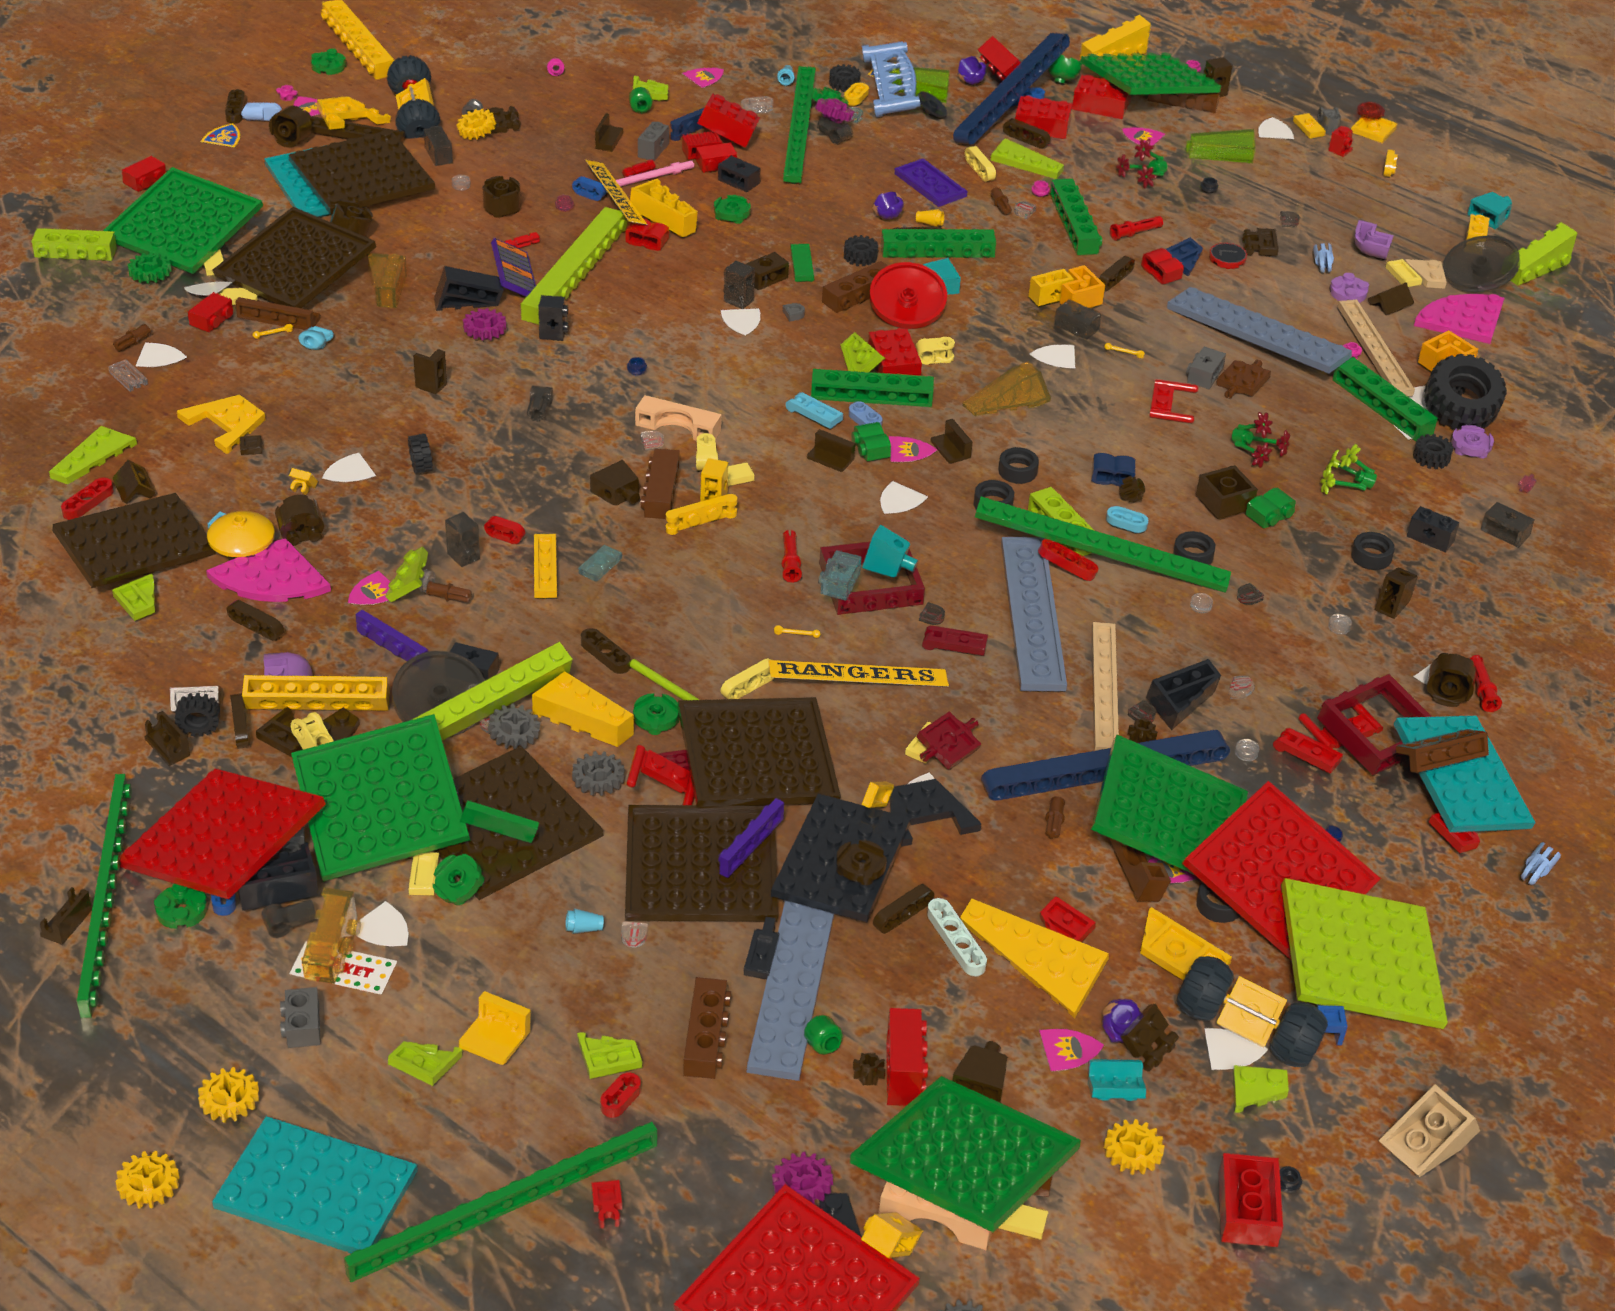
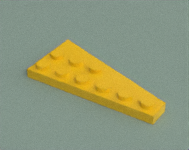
(1044, 957)

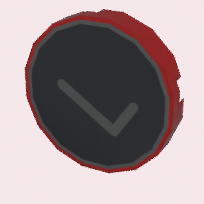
(1228, 255)

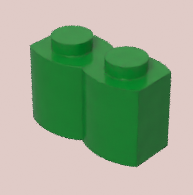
(871, 441)
(1270, 508)

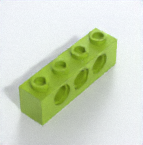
(74, 244)
(1051, 504)

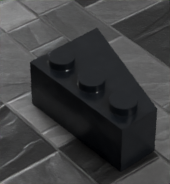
(467, 288)
(1183, 691)
(281, 880)

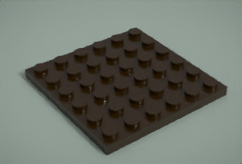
(361, 170)
(294, 258)
(756, 751)
(525, 789)
(677, 865)

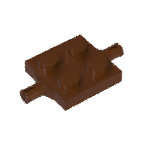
(1243, 378)

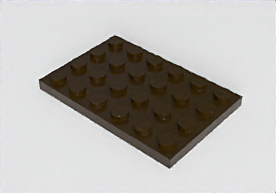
(133, 539)

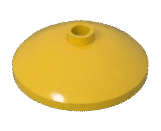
(240, 534)

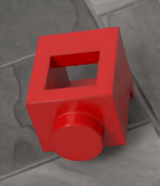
(1341, 141)

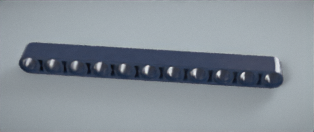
(1011, 88)
(1091, 766)

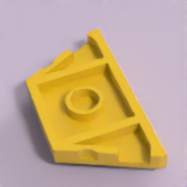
(1174, 945)

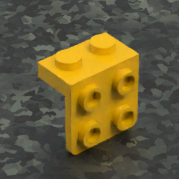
(497, 1030)

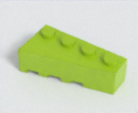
(1546, 254)

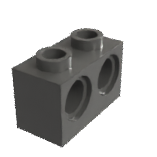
(301, 1017)

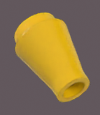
(930, 217)

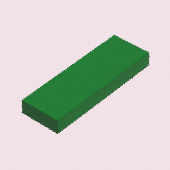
(802, 262)
(499, 821)

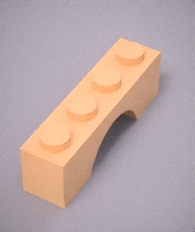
(655, 412)
(914, 1207)

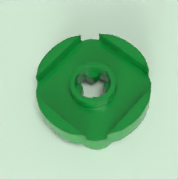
(328, 62)
(732, 208)
(658, 722)
(468, 884)
(176, 895)

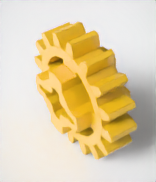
(476, 124)
(215, 1099)
(1134, 1147)
(147, 1179)

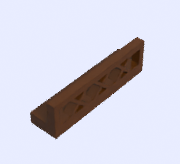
(276, 313)
(1445, 749)

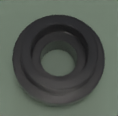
(1209, 185)
(1293, 1176)

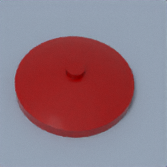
(908, 295)

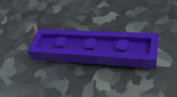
(387, 636)
(749, 840)

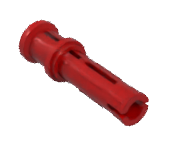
(1129, 228)
(791, 561)
(1486, 689)

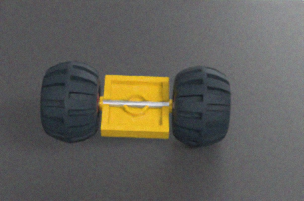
(410, 82)
(1252, 1011)

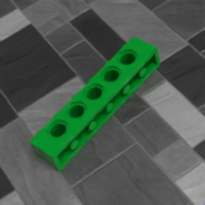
(1075, 217)
(938, 243)
(872, 387)
(1385, 399)

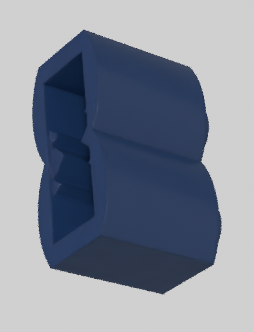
(1112, 469)

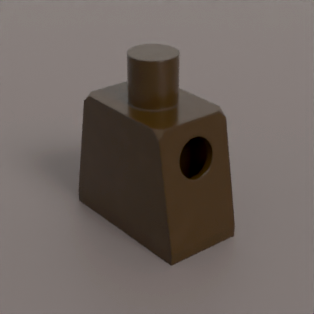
(615, 484)
(1397, 585)
(983, 1070)

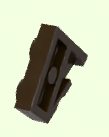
(341, 724)
(278, 733)

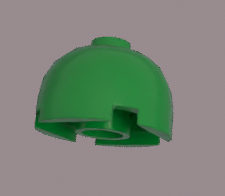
(1065, 69)

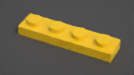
(545, 566)

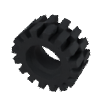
(843, 77)
(860, 250)
(1433, 451)
(420, 453)
(201, 705)

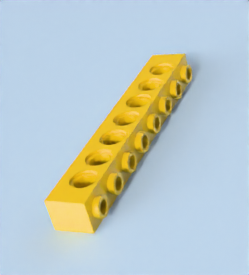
(357, 38)

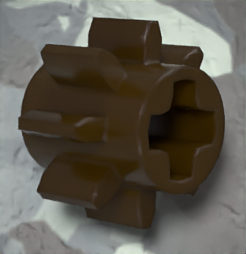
(1132, 489)
(1142, 731)
(869, 1069)

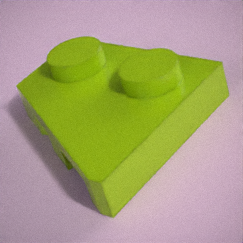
(423, 1061)

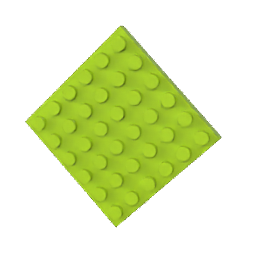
(1363, 954)

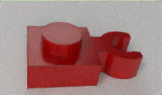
(607, 1200)

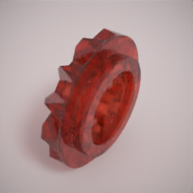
(1370, 110)

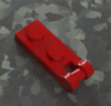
(1308, 750)

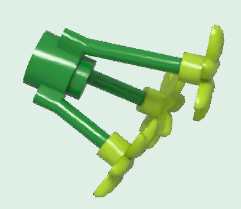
(1365, 478)

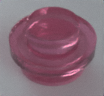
(564, 203)
(1527, 483)

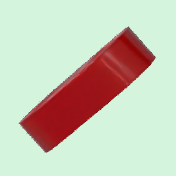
(504, 529)
(623, 1097)

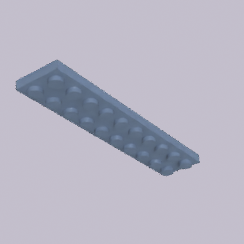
(1260, 330)
(1033, 616)
(790, 992)

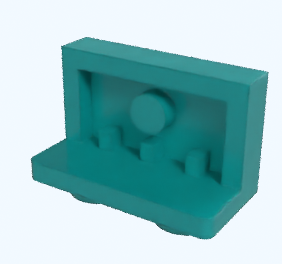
(1116, 1079)

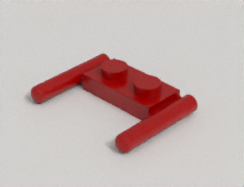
(1163, 399)
(1363, 722)
(662, 771)

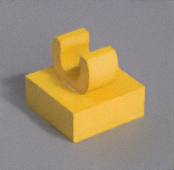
(303, 479)

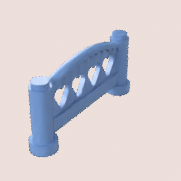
(887, 100)

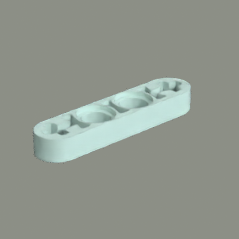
(960, 935)

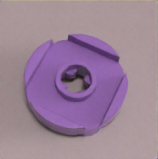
(1349, 288)
(1478, 447)

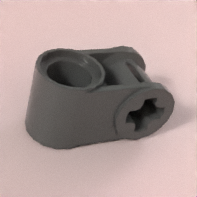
(1329, 119)

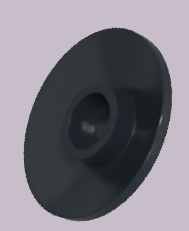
(932, 105)

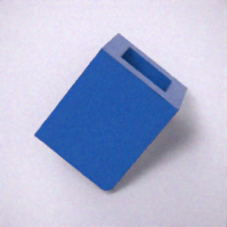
(1336, 1021)

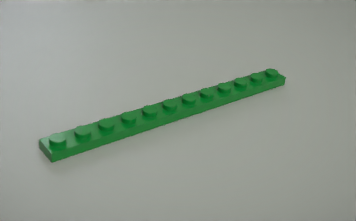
(799, 125)
(1103, 544)
(104, 897)
(499, 1202)

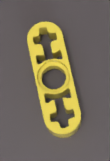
(980, 163)
(739, 686)

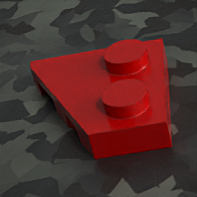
(1459, 840)
(1066, 920)

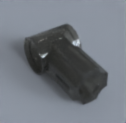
(836, 132)
(540, 399)
(281, 919)

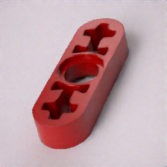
(97, 490)
(1078, 565)

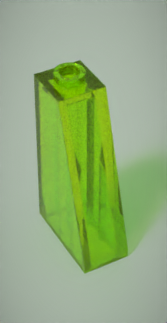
(928, 80)
(1223, 146)

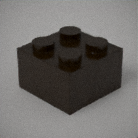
(1225, 491)

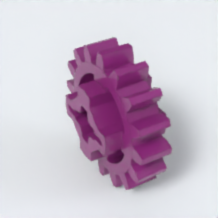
(834, 109)
(484, 324)
(805, 1176)

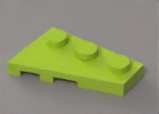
(408, 574)

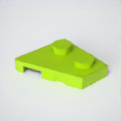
(657, 90)
(137, 597)
(608, 1055)
(1258, 1086)

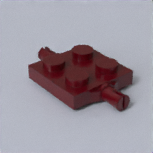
(948, 740)

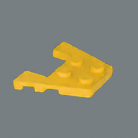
(336, 109)
(232, 414)

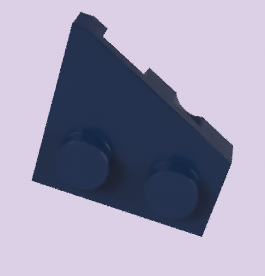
(1187, 253)

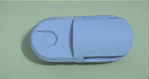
(260, 111)
(1324, 257)
(1539, 864)

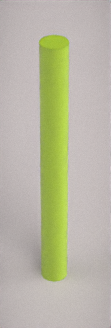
(660, 680)

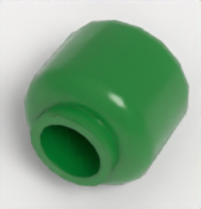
(640, 100)
(823, 1034)

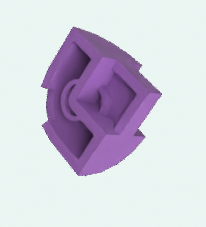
(1372, 241)
(286, 665)

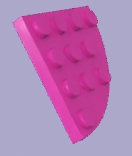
(1464, 315)
(270, 575)

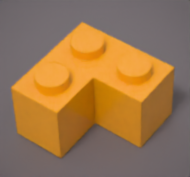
(1084, 289)
(1442, 347)

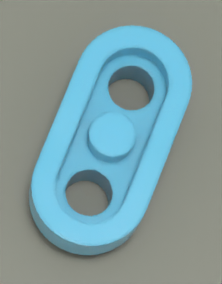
(1127, 519)

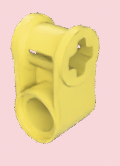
(934, 350)
(705, 449)
(311, 733)

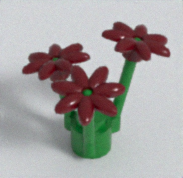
(1155, 168)
(1242, 436)

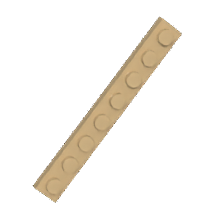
(1375, 346)
(1104, 685)

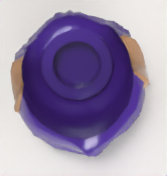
(971, 70)
(888, 205)
(1118, 1017)

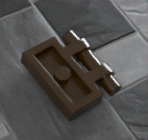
(505, 120)
(1262, 240)
(1144, 1031)

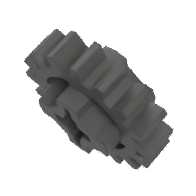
(514, 726)
(598, 773)

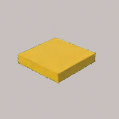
(1375, 129)

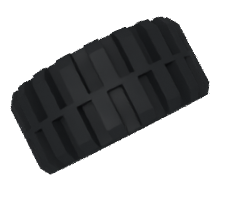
(1471, 374)

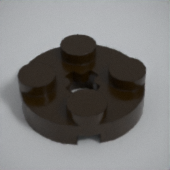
(862, 872)

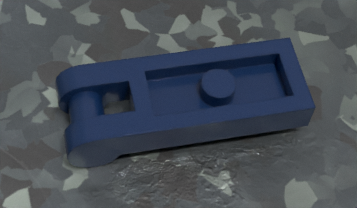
(685, 125)

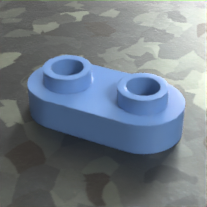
(863, 414)

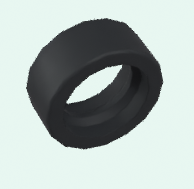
(1021, 456)
(994, 488)
(1195, 540)
(1371, 560)
(1211, 910)

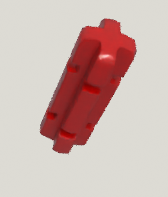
(639, 168)
(525, 240)

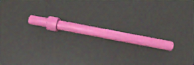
(674, 168)

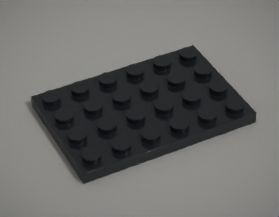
(810, 867)

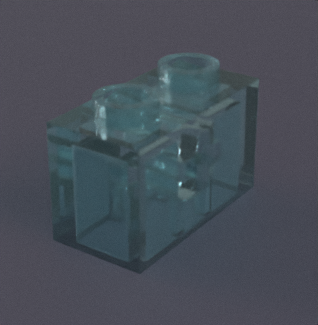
(840, 575)

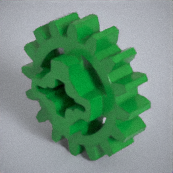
(827, 93)
(149, 267)

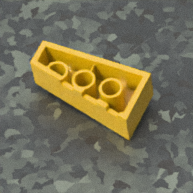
(1126, 39)
(663, 207)
(583, 709)

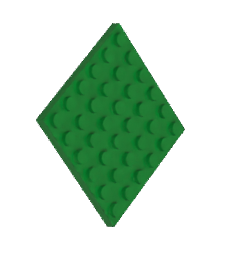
(1150, 74)
(183, 219)
(383, 797)
(1161, 802)
(966, 1153)

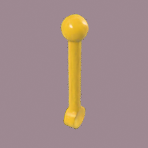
(288, 328)
(1140, 354)
(779, 630)

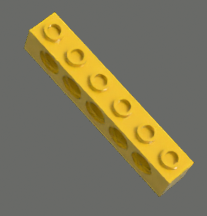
(316, 692)

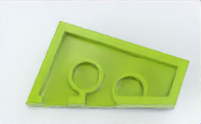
(859, 354)

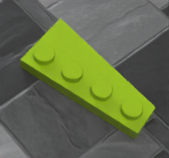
(1026, 159)
(91, 453)

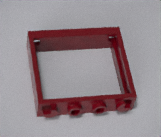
(878, 598)
(1352, 738)

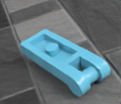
(814, 410)

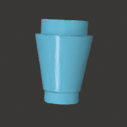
(786, 75)
(583, 921)

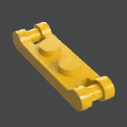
(701, 513)

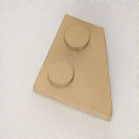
(1430, 272)

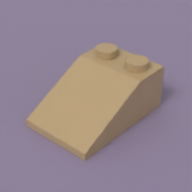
(1430, 1132)

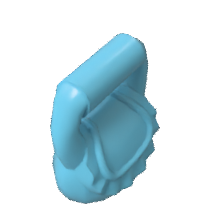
(315, 337)

